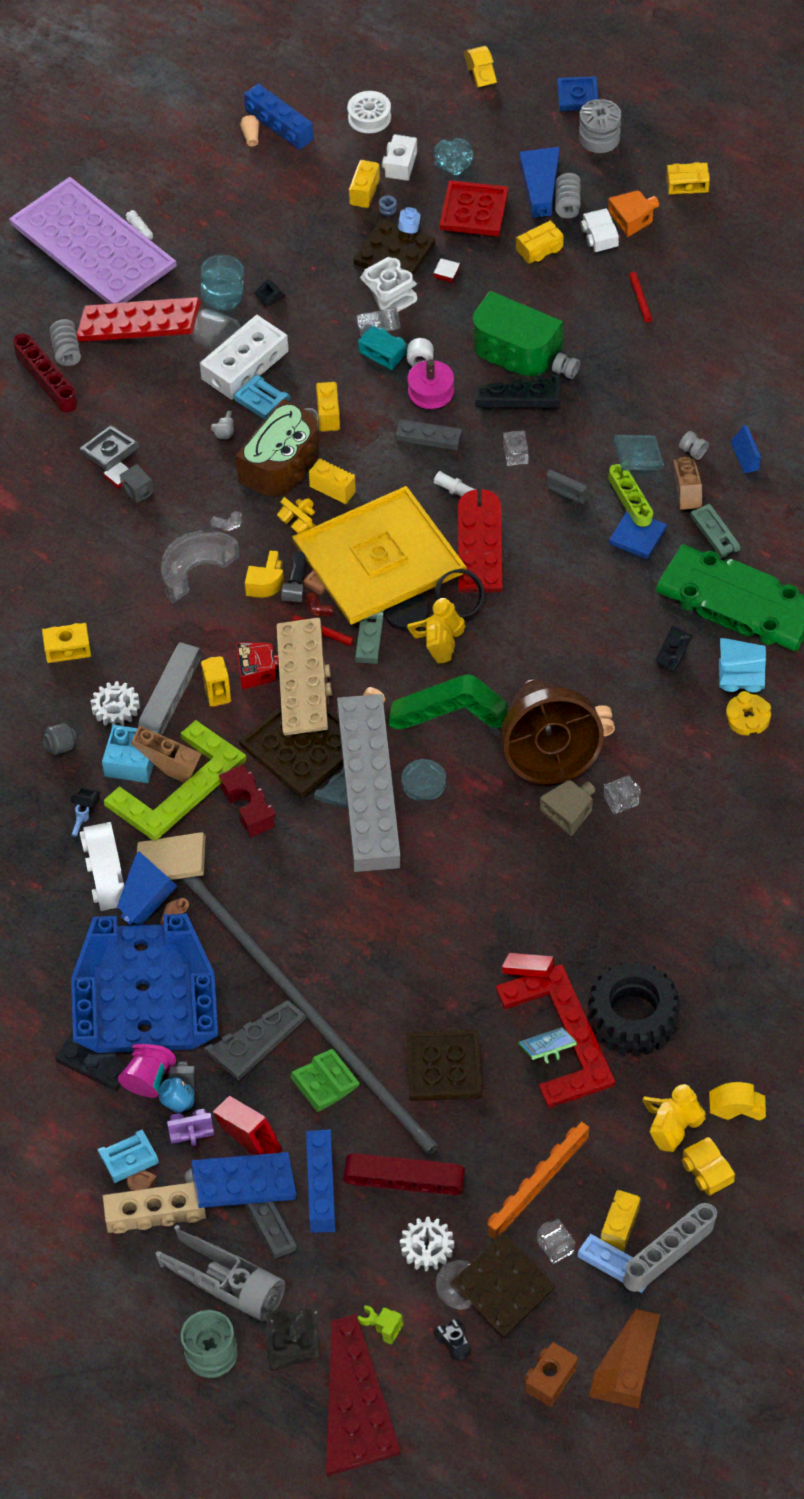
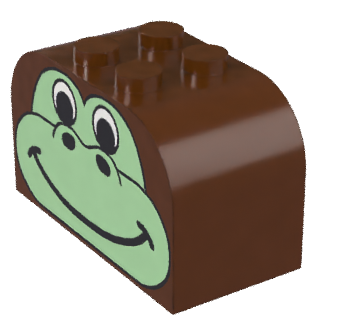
(279, 451)

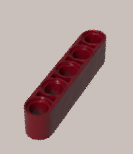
(45, 372)
(404, 1174)

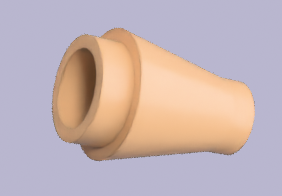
(250, 129)

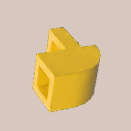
(480, 63)
(266, 581)
(736, 1099)

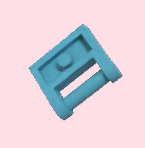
(258, 401)
(131, 1160)

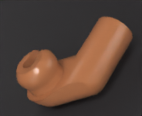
(176, 907)

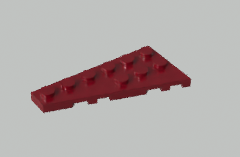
(357, 1412)

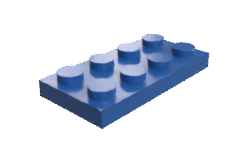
(243, 1180)

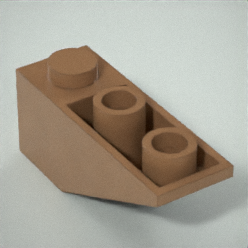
(688, 483)
(168, 755)

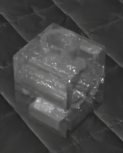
(515, 448)
(622, 794)
(555, 1240)

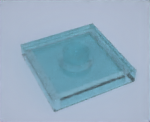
(638, 452)

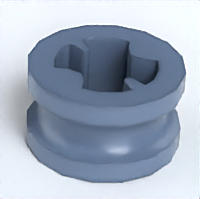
(387, 210)

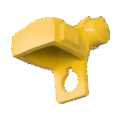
(440, 630)
(674, 1117)

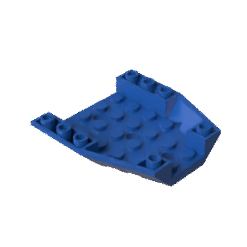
(174, 967)

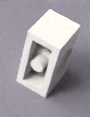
(400, 157)

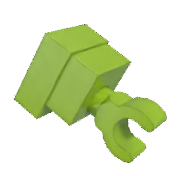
(387, 1323)

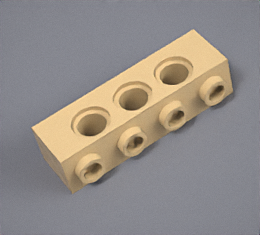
(143, 1200)

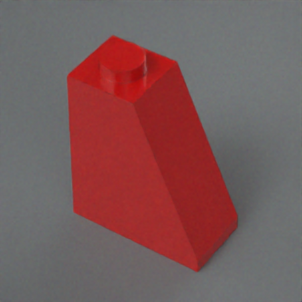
(247, 1127)

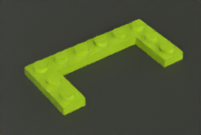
(158, 821)

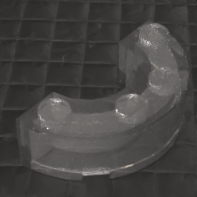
(191, 551)

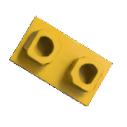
(289, 511)

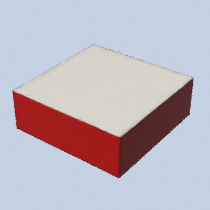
(446, 270)
(113, 474)

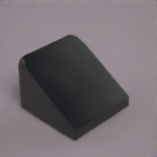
(269, 293)

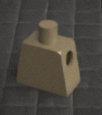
(568, 805)

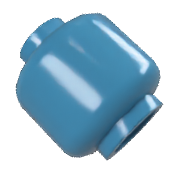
(176, 1095)

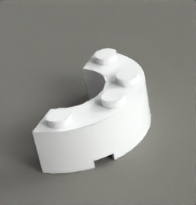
(105, 864)

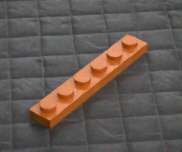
(543, 1174)

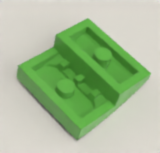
(324, 1080)

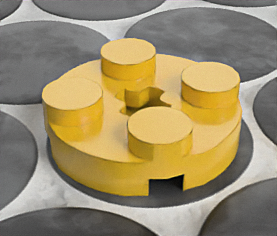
(748, 703)

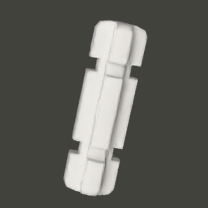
(137, 223)

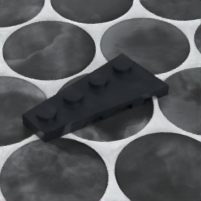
(520, 394)

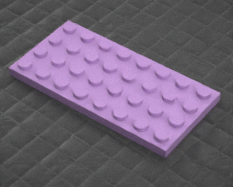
(92, 242)

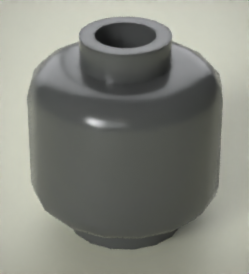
(58, 738)

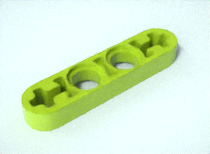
(646, 516)

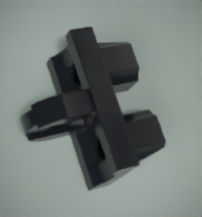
(676, 640)

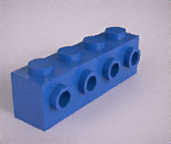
(278, 116)

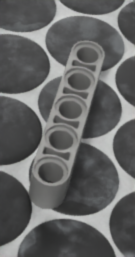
(170, 687)
(666, 1256)

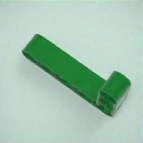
(448, 697)

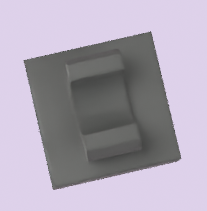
(183, 1072)

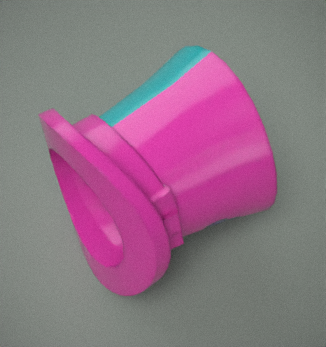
(146, 1069)

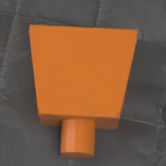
(632, 211)

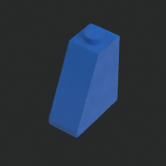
(143, 891)

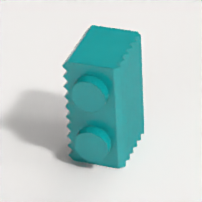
(382, 347)

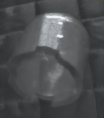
(212, 329)

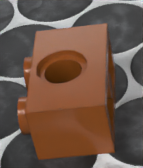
(550, 1387)

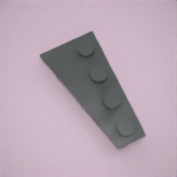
(248, 1046)

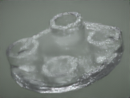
(444, 1290)

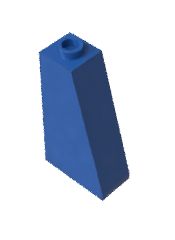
(539, 175)

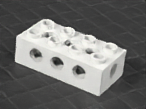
(243, 356)

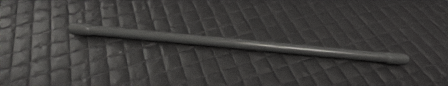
(421, 1137)

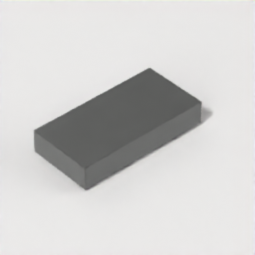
(566, 486)

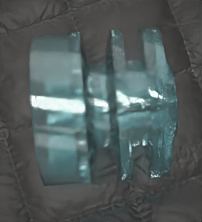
(222, 282)

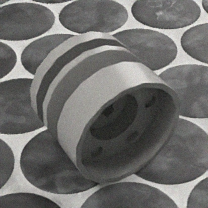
(600, 126)

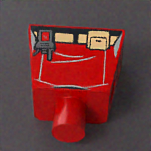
(256, 663)

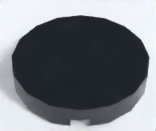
(407, 612)

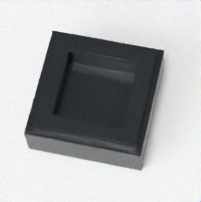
(85, 796)

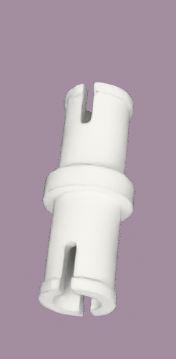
(454, 486)

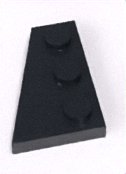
(97, 1066)

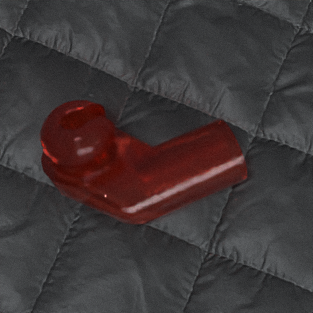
(316, 607)

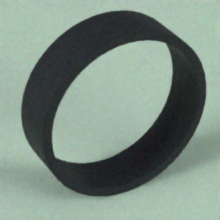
(478, 582)

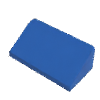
(746, 450)

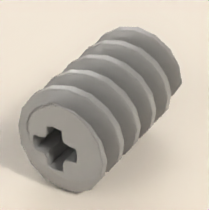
(567, 195)
(65, 342)

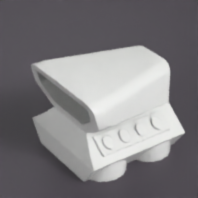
(390, 284)

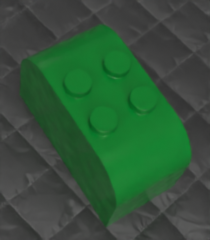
(515, 335)

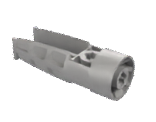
(252, 1293)

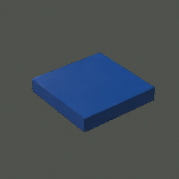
(576, 92)
(637, 539)

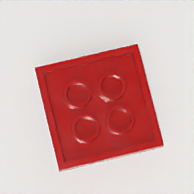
(474, 208)

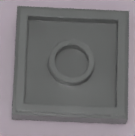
(109, 448)

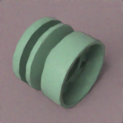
(209, 1343)

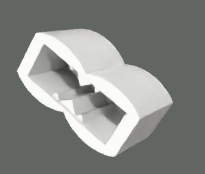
(600, 230)

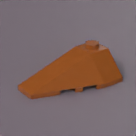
(625, 1366)

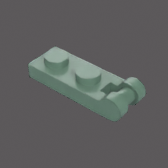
(715, 531)
(369, 639)

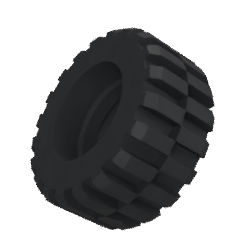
(640, 982)

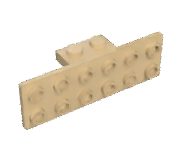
(303, 676)

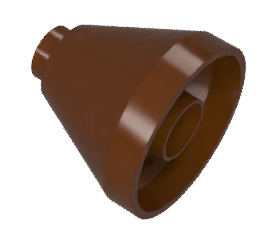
(550, 733)

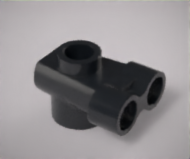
(454, 1339)

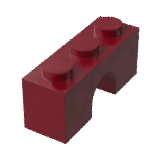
(240, 785)

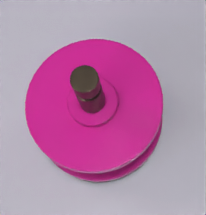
(430, 384)

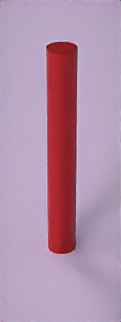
(640, 297)
(331, 633)

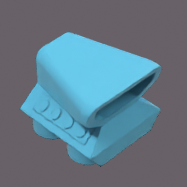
(741, 666)

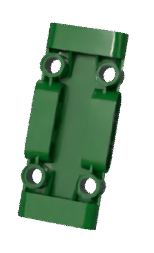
(735, 596)

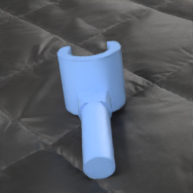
(80, 818)

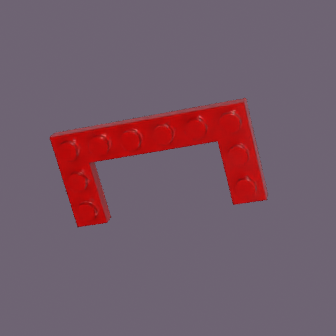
(595, 1071)

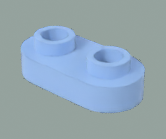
(409, 220)

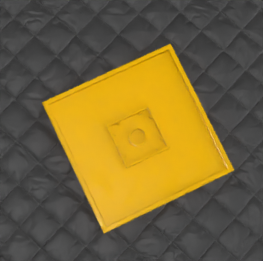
(378, 554)

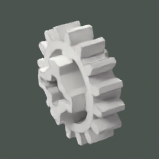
(115, 704)
(415, 1241)

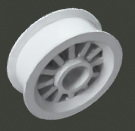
(369, 112)

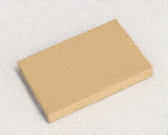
(177, 855)

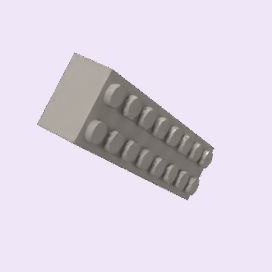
(368, 783)

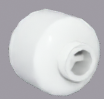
(419, 351)

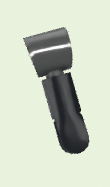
(293, 589)

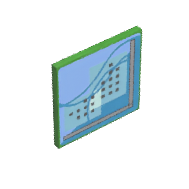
(547, 1043)

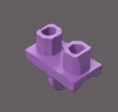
(191, 1127)

